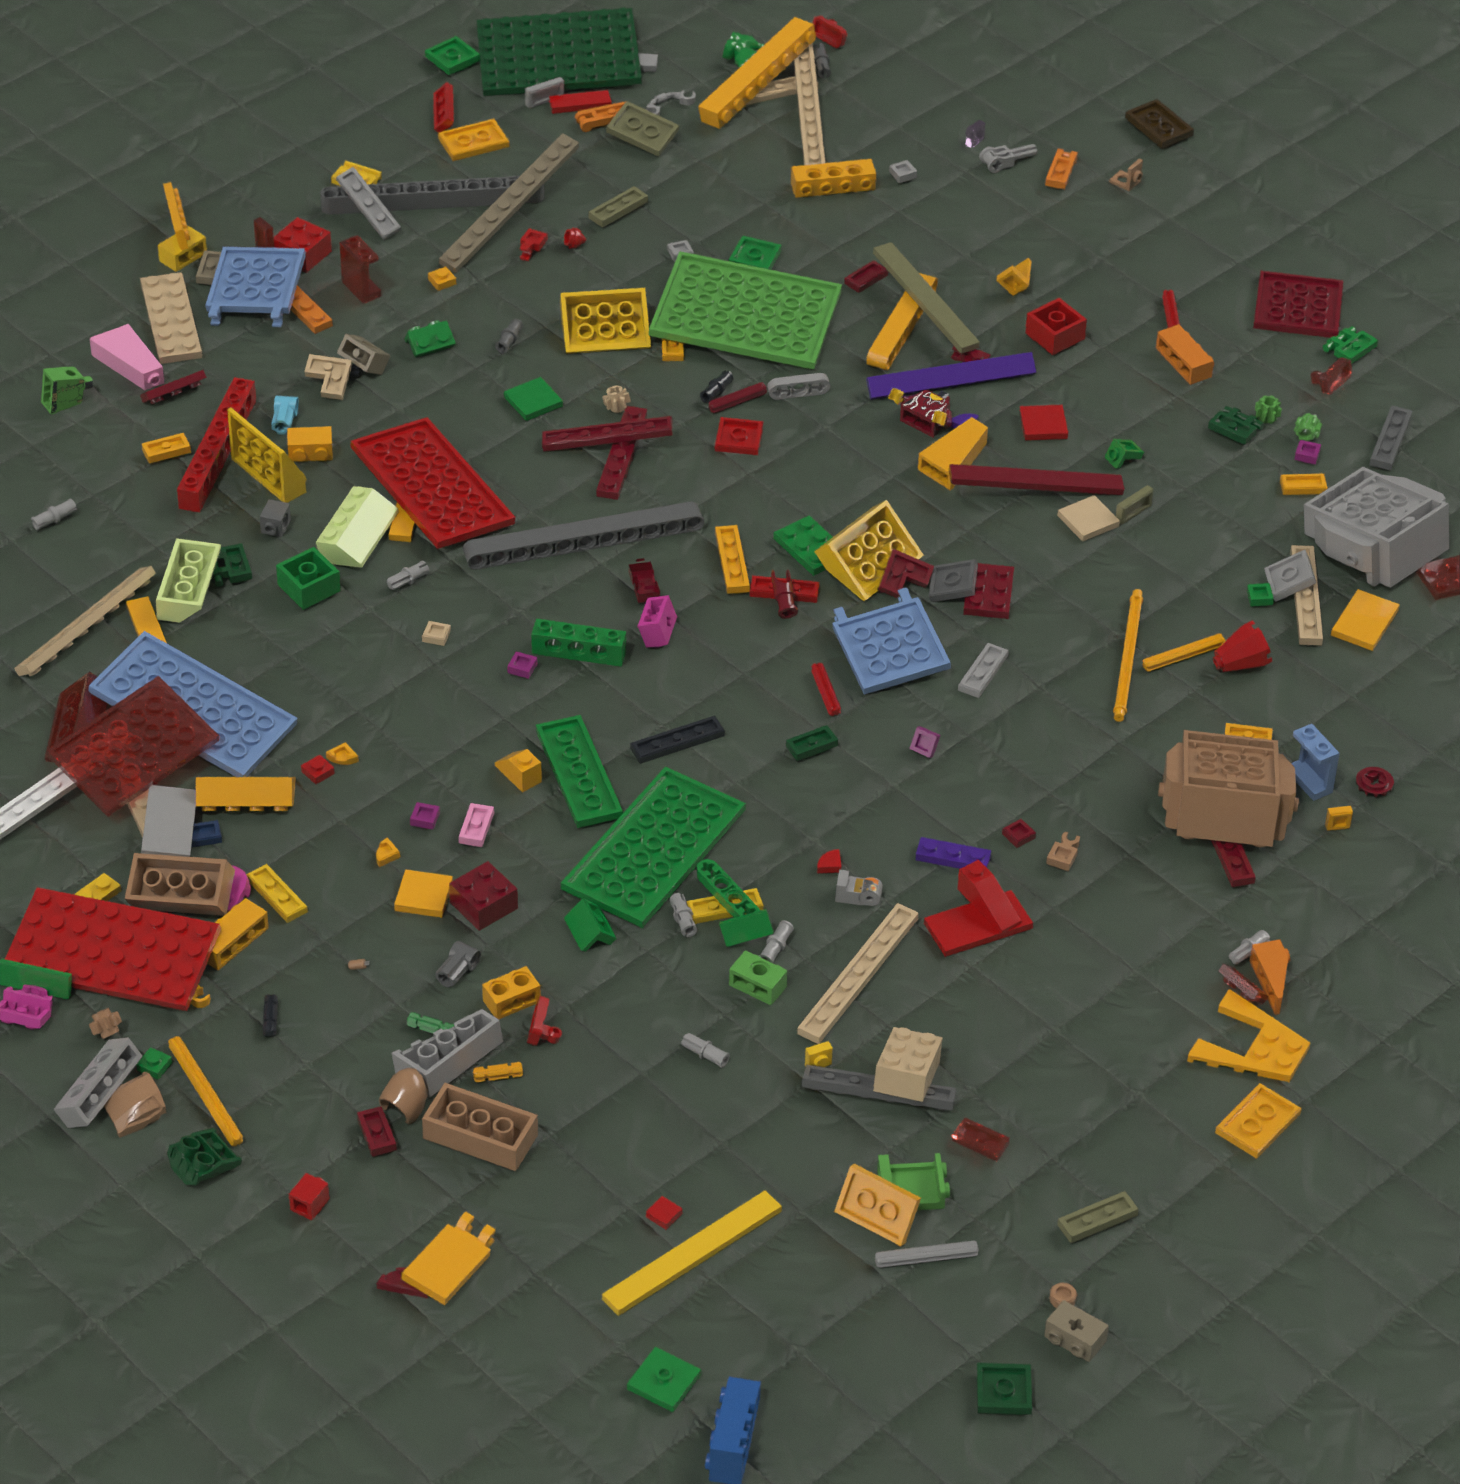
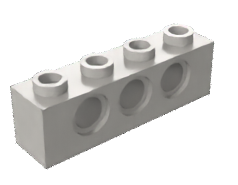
(98, 1082)

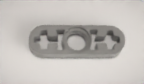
(791, 381)

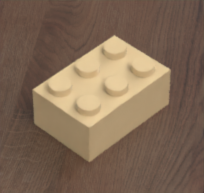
(908, 1064)

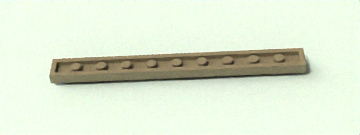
(509, 203)

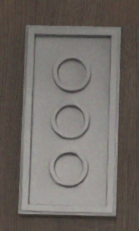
(169, 821)

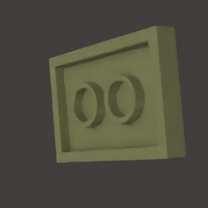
(642, 128)

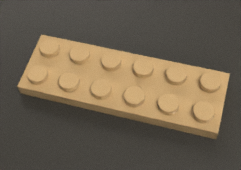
(171, 318)

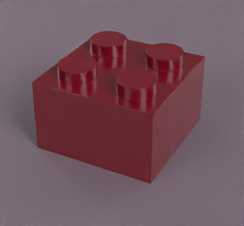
(483, 895)

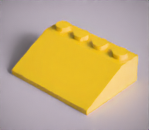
(605, 320)
(264, 459)
(863, 548)

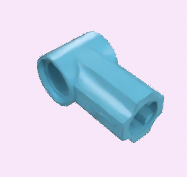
(284, 411)

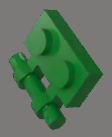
(1350, 344)

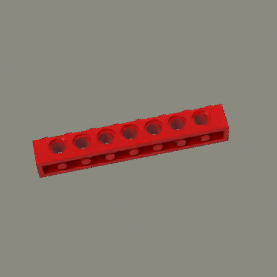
(214, 447)

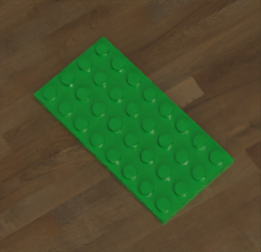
(653, 846)

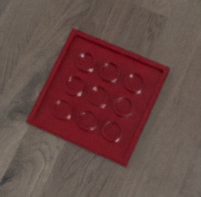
(1298, 304)

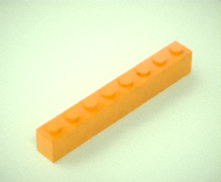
(757, 73)

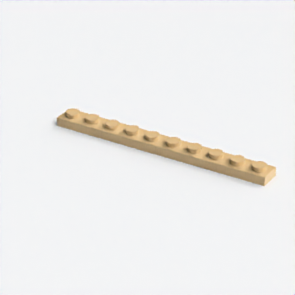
(809, 108)

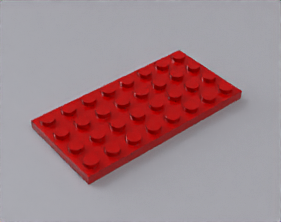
(432, 482)
(116, 947)

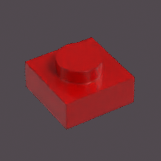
(317, 769)

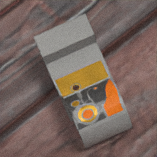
(858, 890)

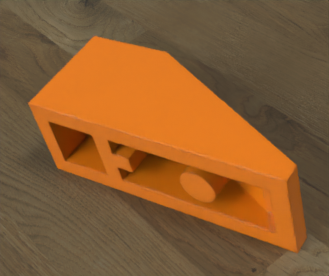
(1270, 966)

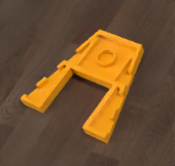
(1273, 1053)

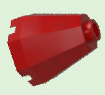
(1243, 650)

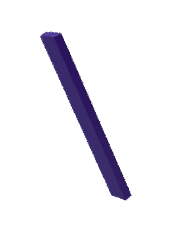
(952, 375)

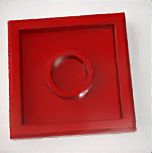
(1043, 422)
(739, 436)

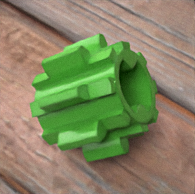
(1268, 409)
(1308, 427)

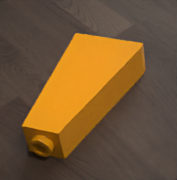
(957, 447)

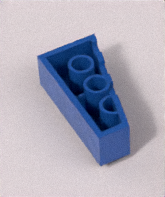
(733, 1431)

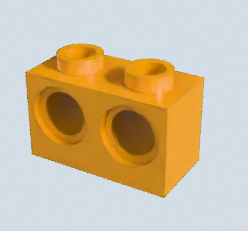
(511, 992)

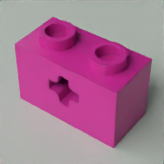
(657, 621)

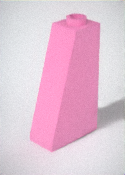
(128, 356)

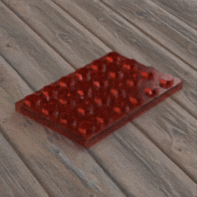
(133, 746)

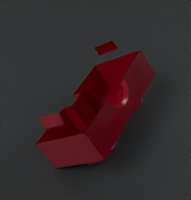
(643, 580)

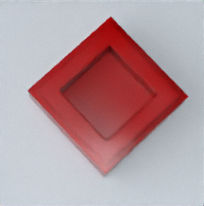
(664, 1212)

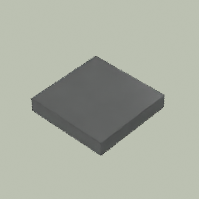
(953, 580)

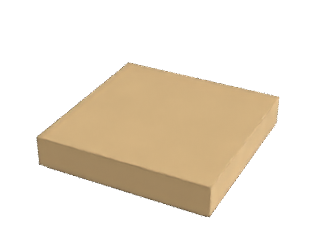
(1088, 518)

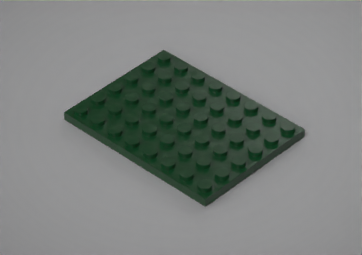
(579, 47)

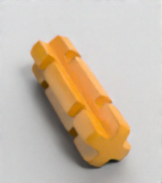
(497, 1072)

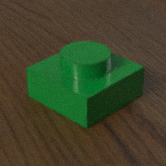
(1260, 594)
(154, 1063)

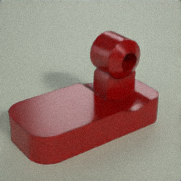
(829, 31)
(538, 1029)

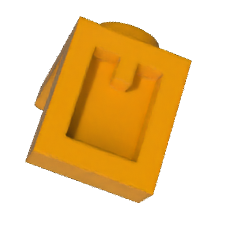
(1016, 278)

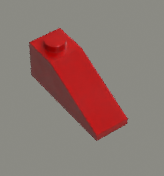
(987, 896)

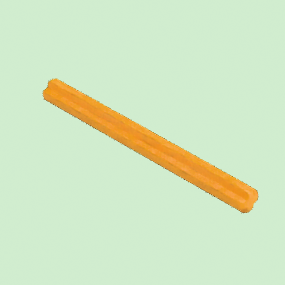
(205, 1091)

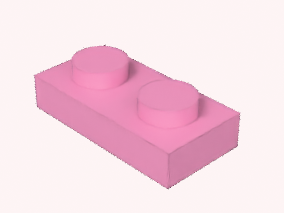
(476, 825)

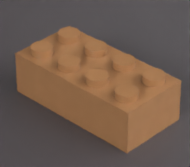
(180, 884)
(480, 1126)

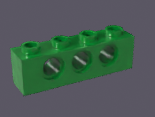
(578, 642)

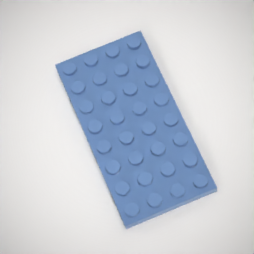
(244, 721)

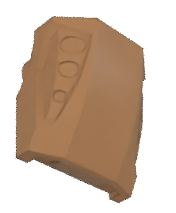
(135, 1105)

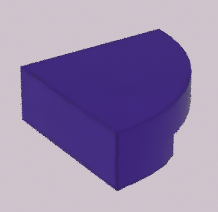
(959, 419)

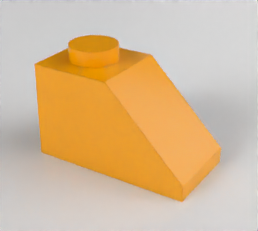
(521, 769)

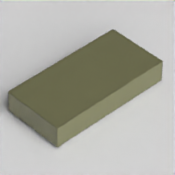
(1134, 504)

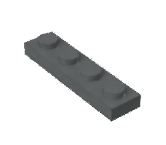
(1391, 438)

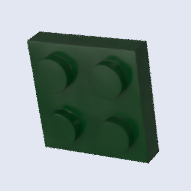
(1004, 1388)

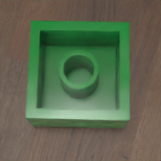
(308, 578)

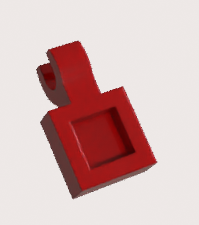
(532, 241)

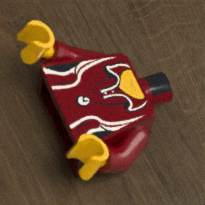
(924, 411)

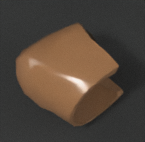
(406, 1092)

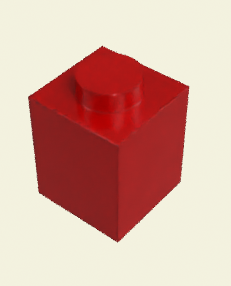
(309, 1196)

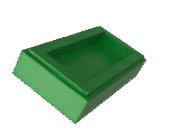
(746, 927)

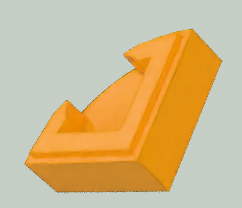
(342, 755)
(386, 852)

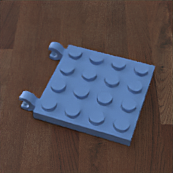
(255, 282)
(890, 644)

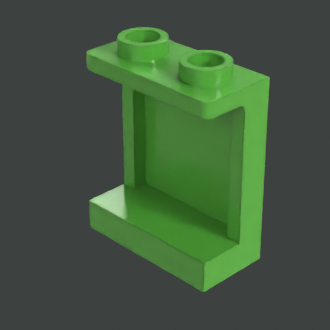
(918, 1178)

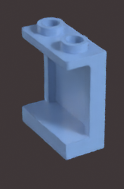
(1316, 763)

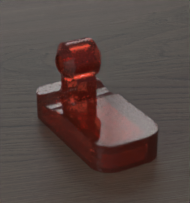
(1334, 376)

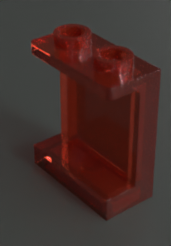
(355, 262)

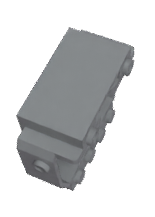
(1379, 525)

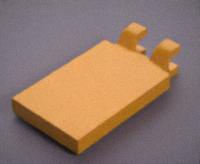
(450, 1260)

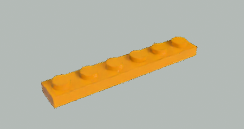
(177, 215)

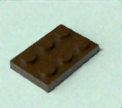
(1159, 123)

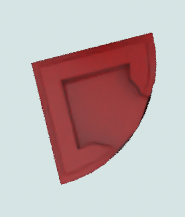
(829, 862)

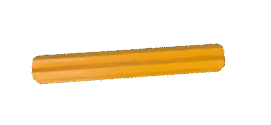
(1183, 652)

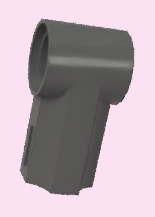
(460, 959)

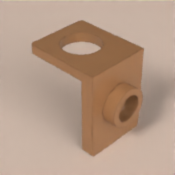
(1133, 176)

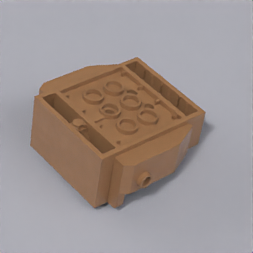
(1228, 789)

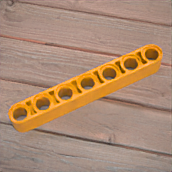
(897, 329)

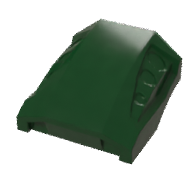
(201, 1157)

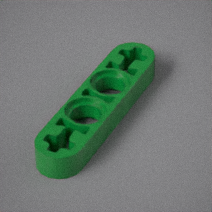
(724, 895)

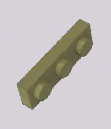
(618, 206)
(1097, 1217)

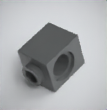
(275, 518)

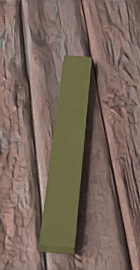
(926, 297)

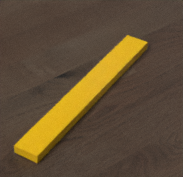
(691, 1253)

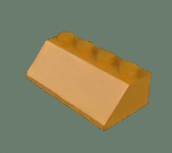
(245, 792)

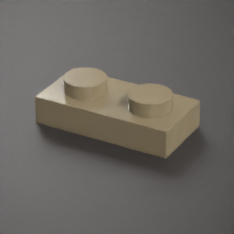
(207, 267)

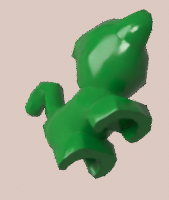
(740, 48)

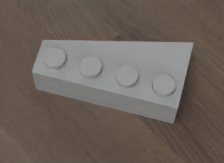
(451, 1050)

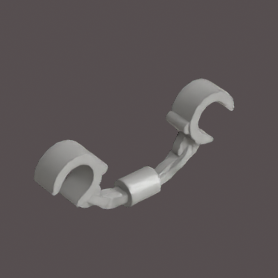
(663, 97)

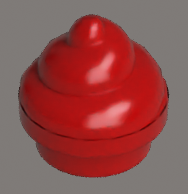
(574, 238)

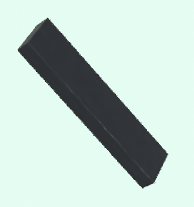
(677, 739)

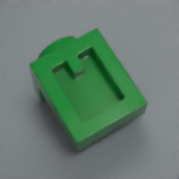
(1122, 450)

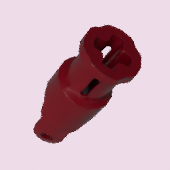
(784, 595)

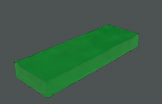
(18, 974)

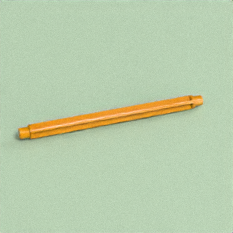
(1128, 655)

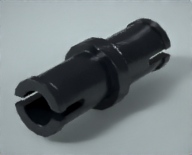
(716, 386)

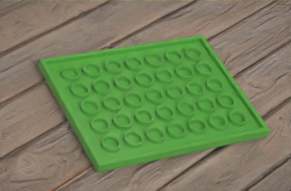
(746, 310)

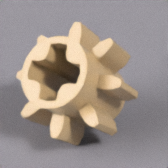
(616, 399)

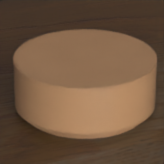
(1062, 1292)

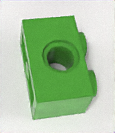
(758, 977)

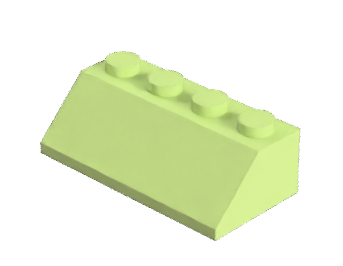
(356, 527)
(186, 579)

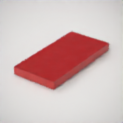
(968, 928)

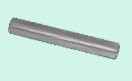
(926, 1254)

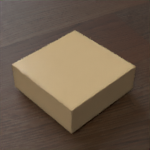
(436, 633)

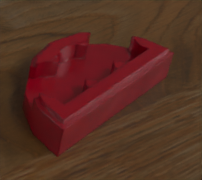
(394, 1283)

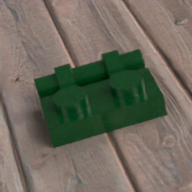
(1235, 424)
(235, 563)

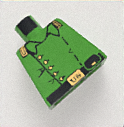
(63, 388)

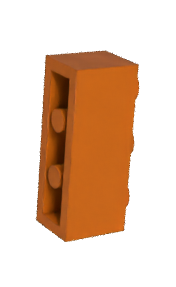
(1184, 354)

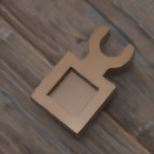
(1064, 853)

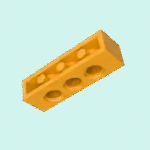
(833, 178)

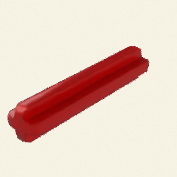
(1170, 308)
(826, 689)

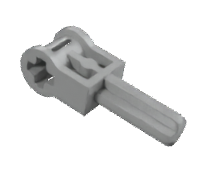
(1002, 157)

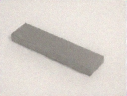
(368, 203)

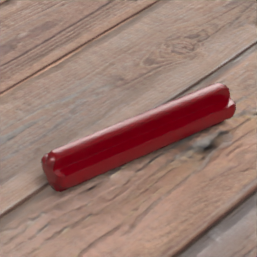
(737, 397)

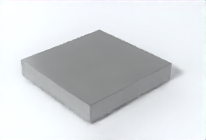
(1290, 575)

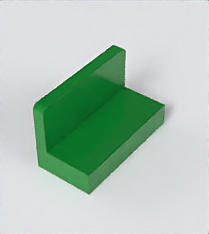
(589, 925)

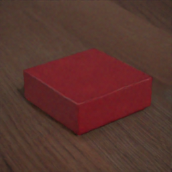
(1019, 833)

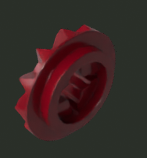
(1369, 775)

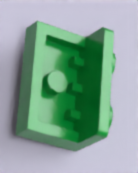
(430, 339)

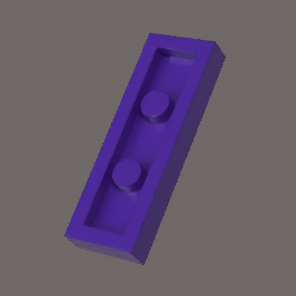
(950, 853)

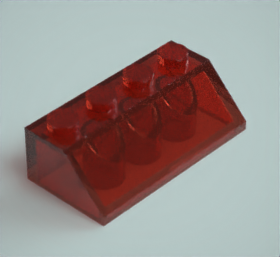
(74, 709)

